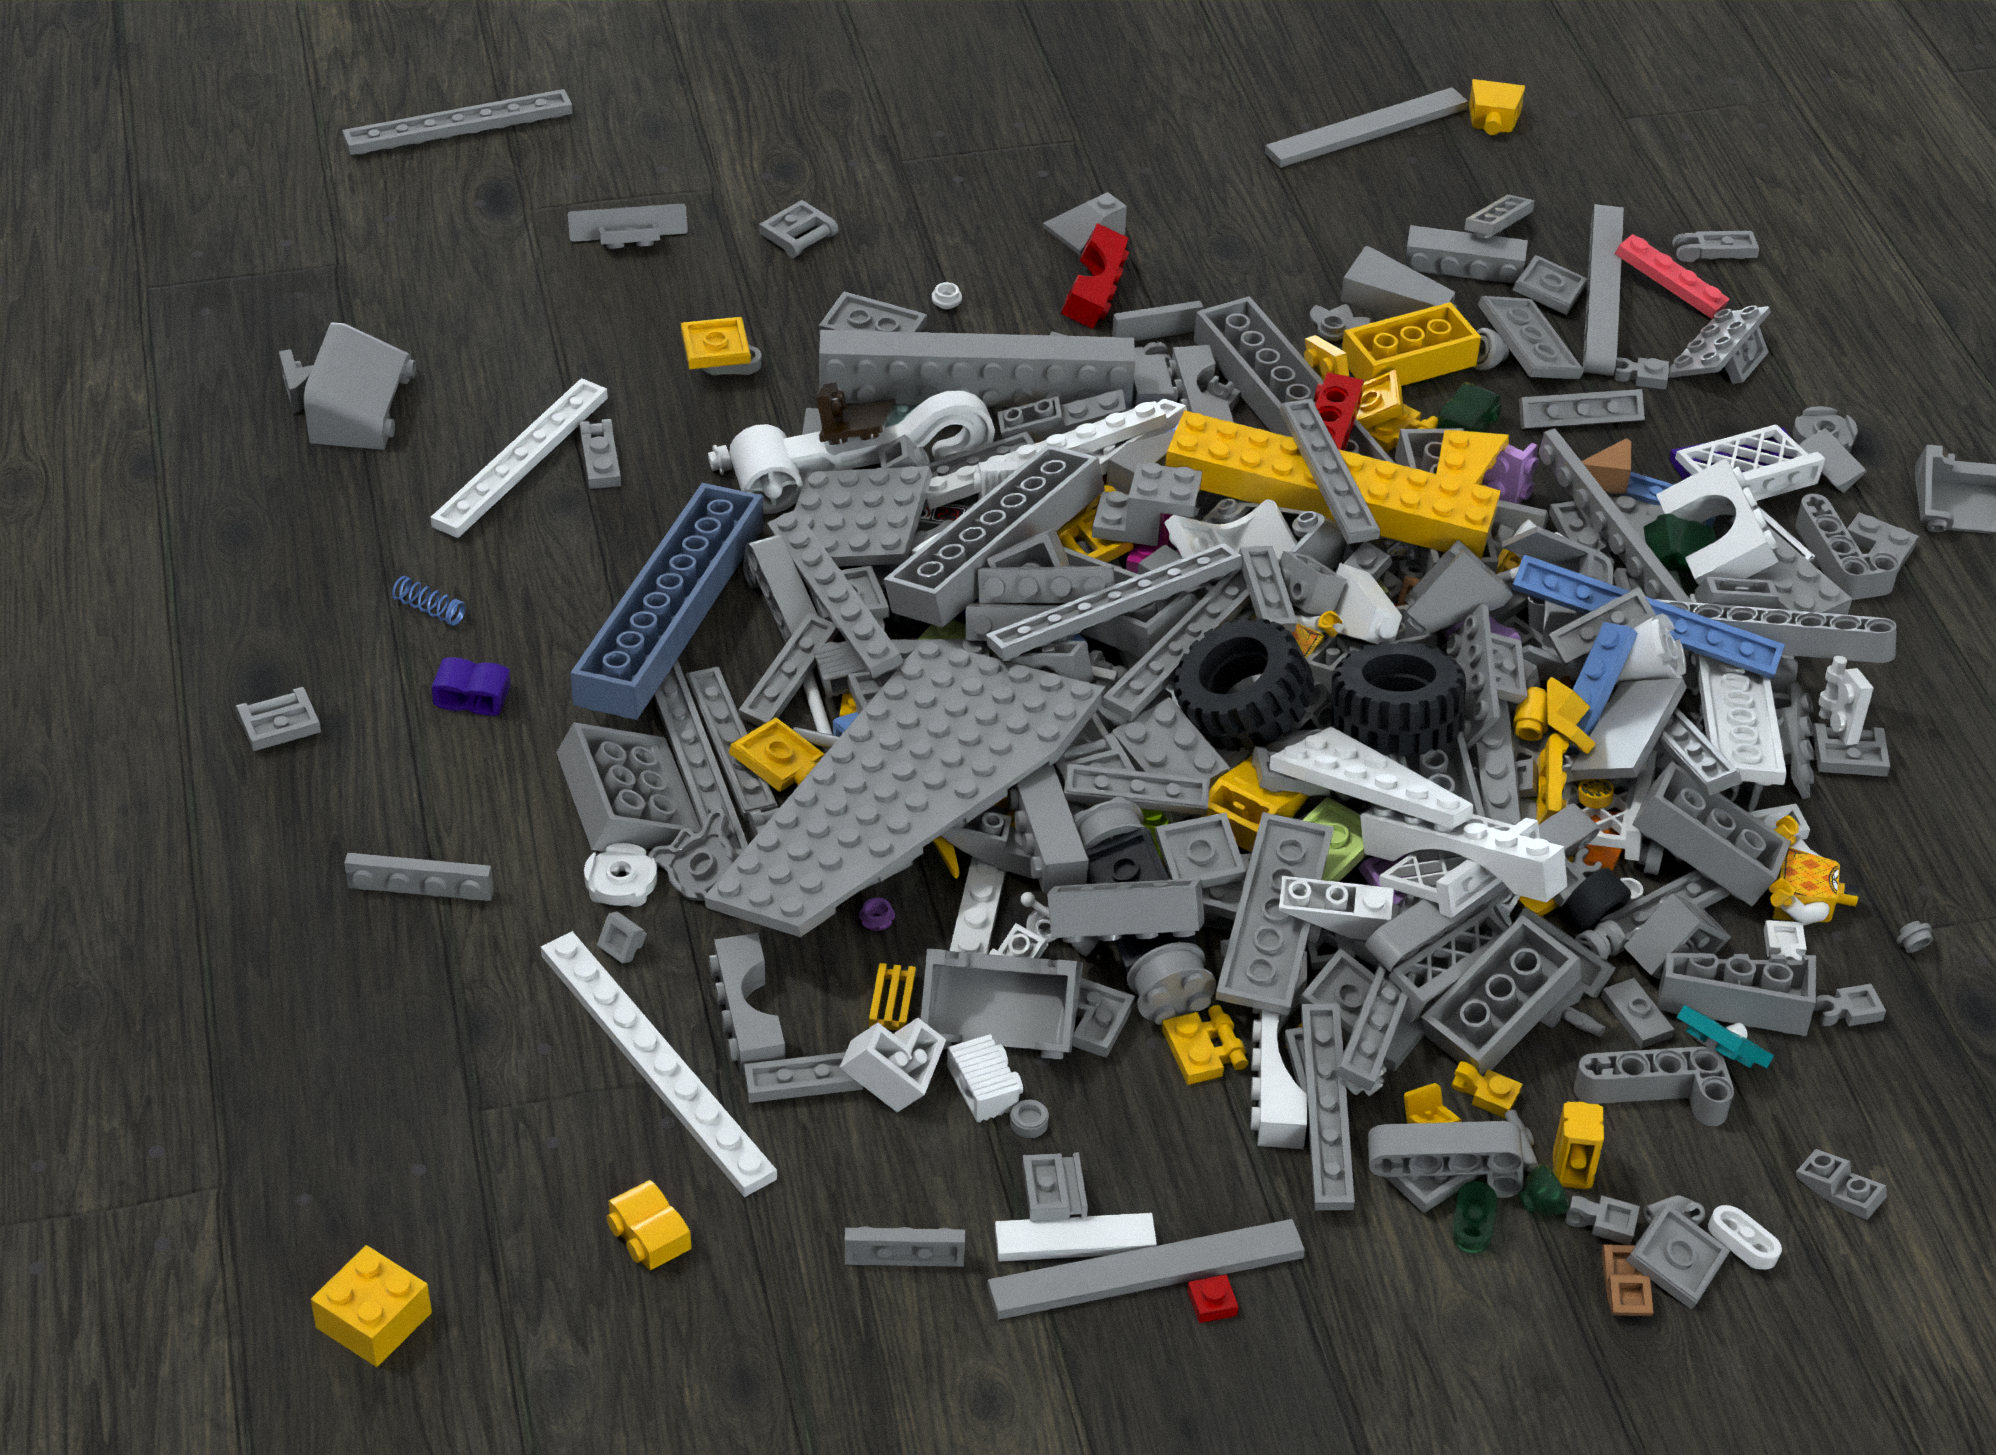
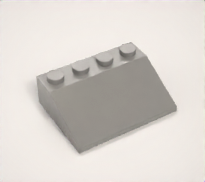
(625, 787)

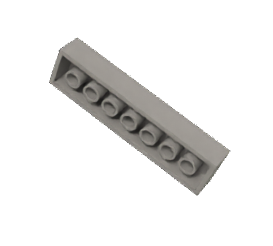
(1032, 500)

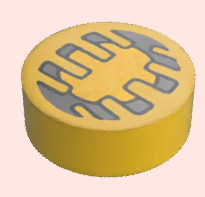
(1595, 793)

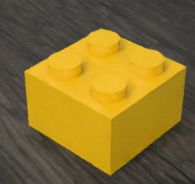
(371, 1305)

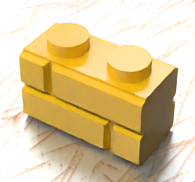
(1578, 1144)

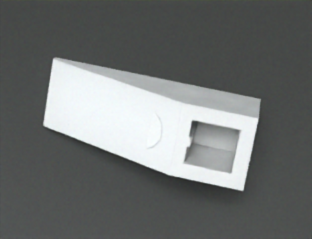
(1337, 906)

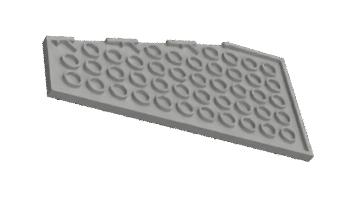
(910, 766)

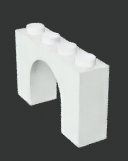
(1720, 492)

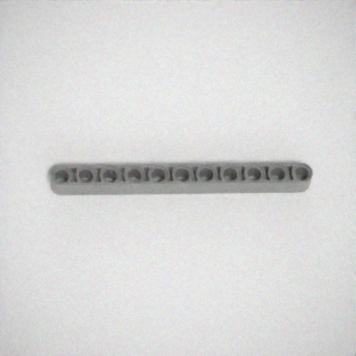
(1801, 631)

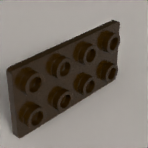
(844, 421)

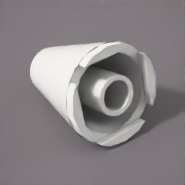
(1654, 653)

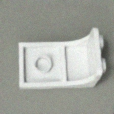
(1259, 528)

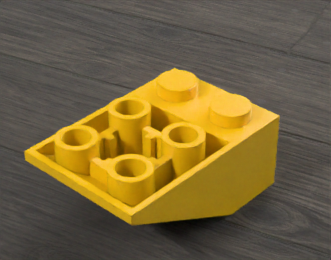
(1245, 801)

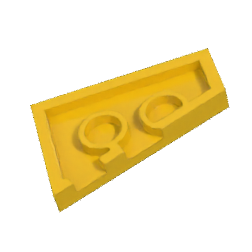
(1469, 454)

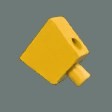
(1495, 105)

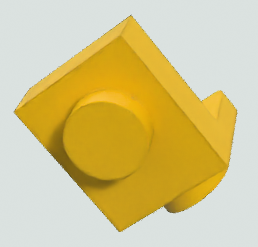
(1426, 1106)

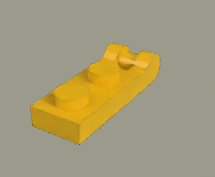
(1551, 778)

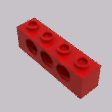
(1338, 405)

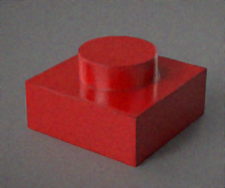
(1212, 1298)

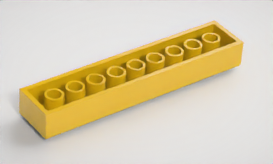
(1267, 465)

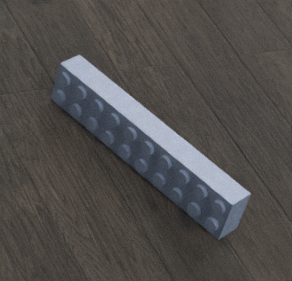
(667, 602)

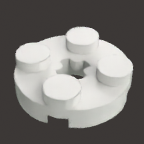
(631, 889)

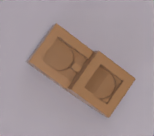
(1626, 1287)

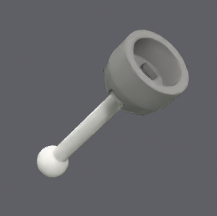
(1083, 947)

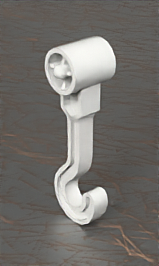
(777, 465)

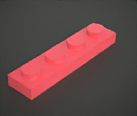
(1672, 276)

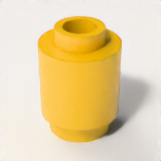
(1531, 715)

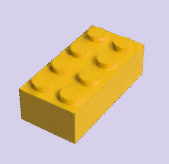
(1413, 344)

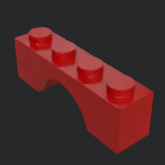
(1089, 295)

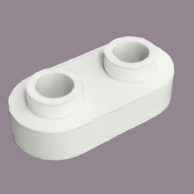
(1744, 1237)

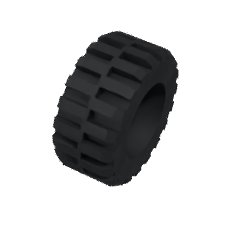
(1399, 698)
(1258, 711)

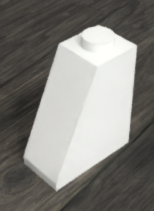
(1365, 608)

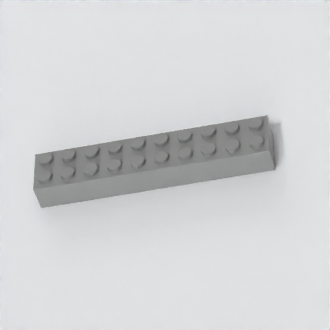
(994, 367)
(1266, 367)

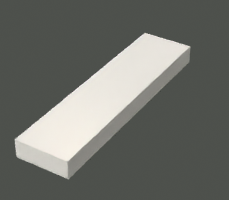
(1073, 1237)

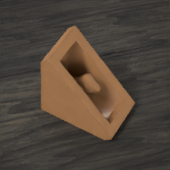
(1612, 467)

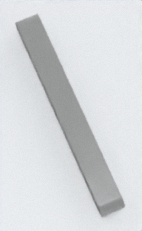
(1603, 291)
(1423, 924)

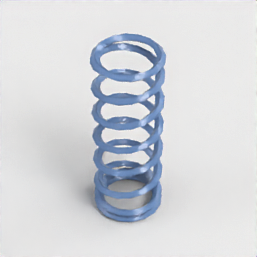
(451, 609)

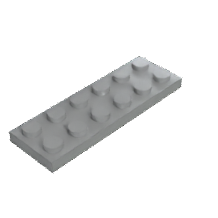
(1265, 942)

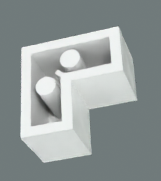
(896, 1064)

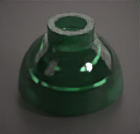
(1544, 1192)

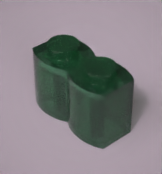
(1470, 409)

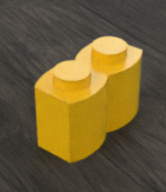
(649, 1225)

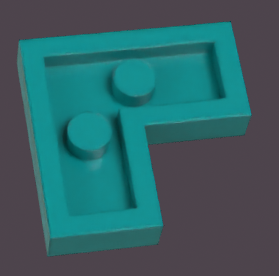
(1729, 1043)

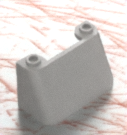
(354, 388)
(1955, 493)
(1454, 591)
(1010, 997)

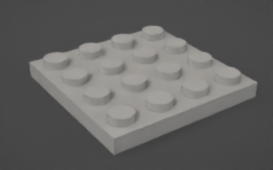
(865, 512)

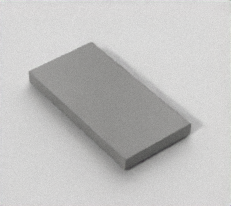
(1530, 337)
(1629, 729)

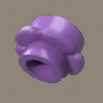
(877, 914)

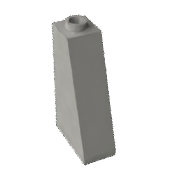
(1390, 287)

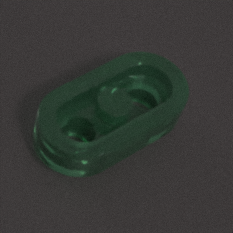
(1474, 1220)

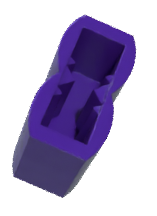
(471, 686)

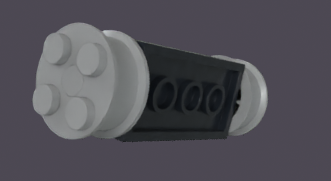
(1162, 969)

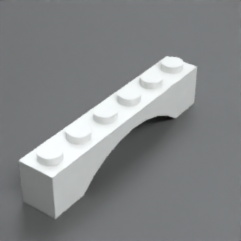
(1524, 864)
(1281, 1102)

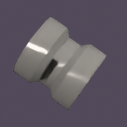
(1605, 939)

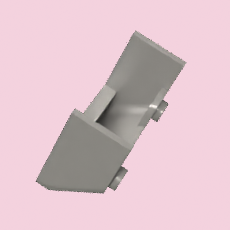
(1314, 532)
(1569, 555)

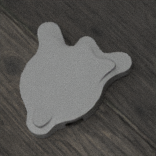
(698, 858)

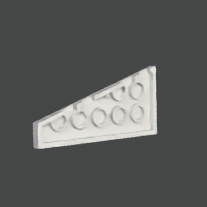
(1358, 771)

